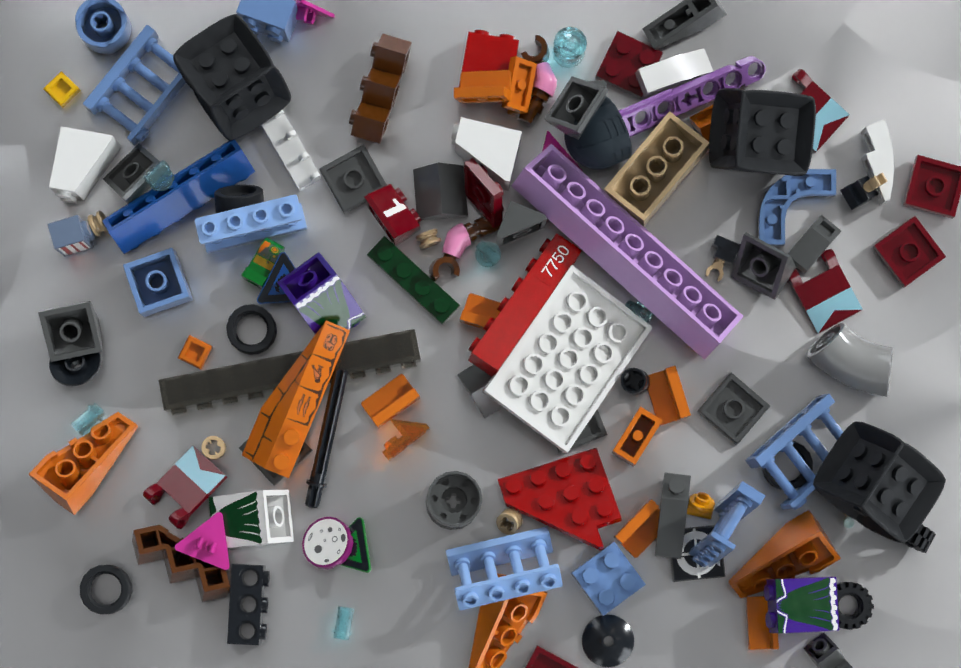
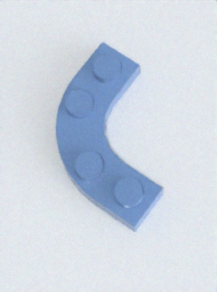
(784, 192)

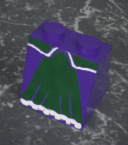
(321, 295)
(802, 605)

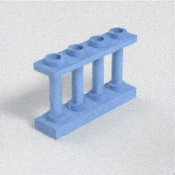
(251, 223)
(502, 551)

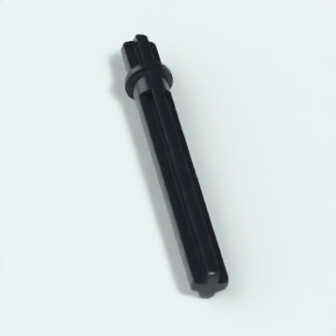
(326, 438)

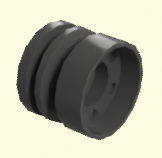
(465, 490)

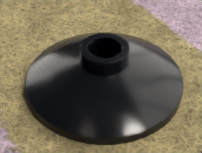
(64, 371)
(594, 636)

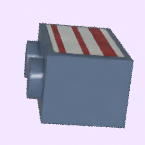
(71, 235)

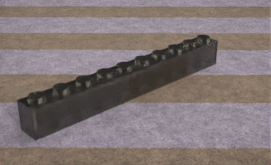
(264, 375)

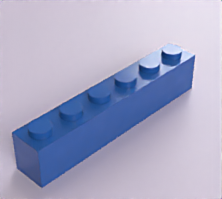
(188, 192)

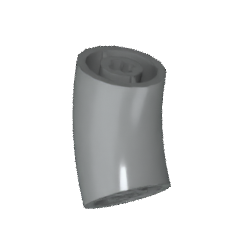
(853, 360)

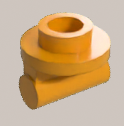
(701, 505)

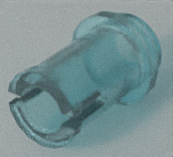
(88, 418)
(343, 623)

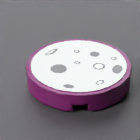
(327, 543)

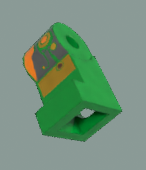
(262, 263)

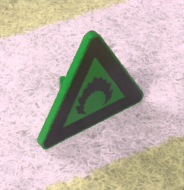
(359, 556)

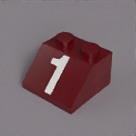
(392, 213)

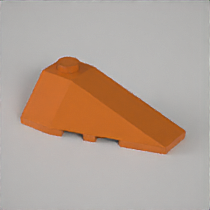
(80, 467)
(792, 551)
(500, 626)

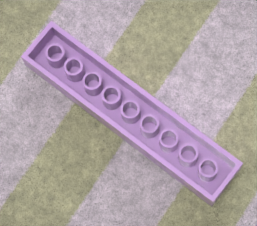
(627, 251)

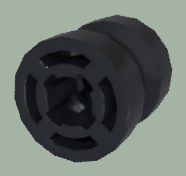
(632, 377)

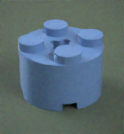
(102, 39)

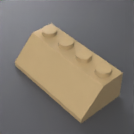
(657, 168)

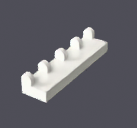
(291, 151)

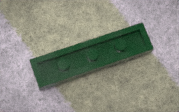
(413, 280)

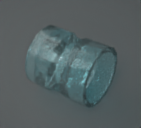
(569, 47)

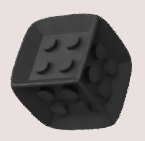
(232, 77)
(762, 131)
(879, 481)

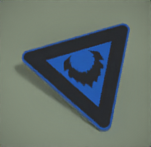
(271, 291)

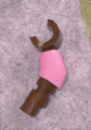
(544, 81)
(456, 242)

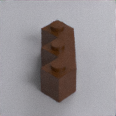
(380, 88)
(158, 543)

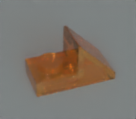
(410, 433)

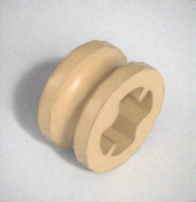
(97, 224)
(428, 239)
(220, 443)
(506, 526)

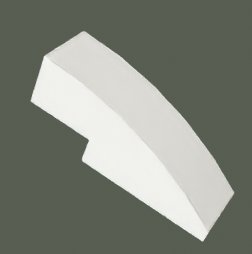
(673, 71)
(879, 158)

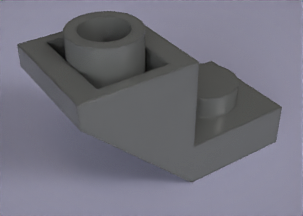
(813, 243)
(826, 653)

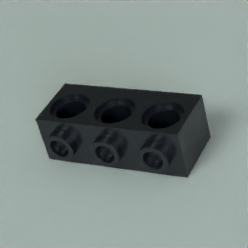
(237, 615)

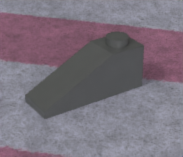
(683, 21)
(672, 515)

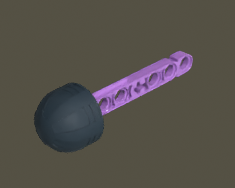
(609, 131)

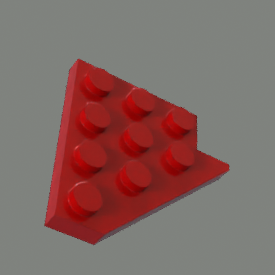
(566, 496)

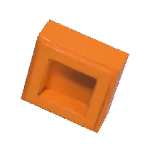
(195, 352)

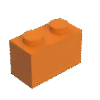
(637, 436)

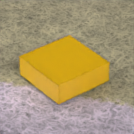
(62, 89)

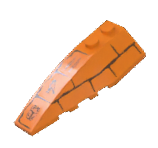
(294, 403)

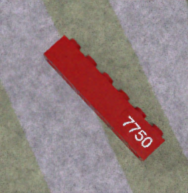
(524, 305)

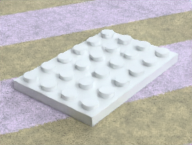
(568, 359)

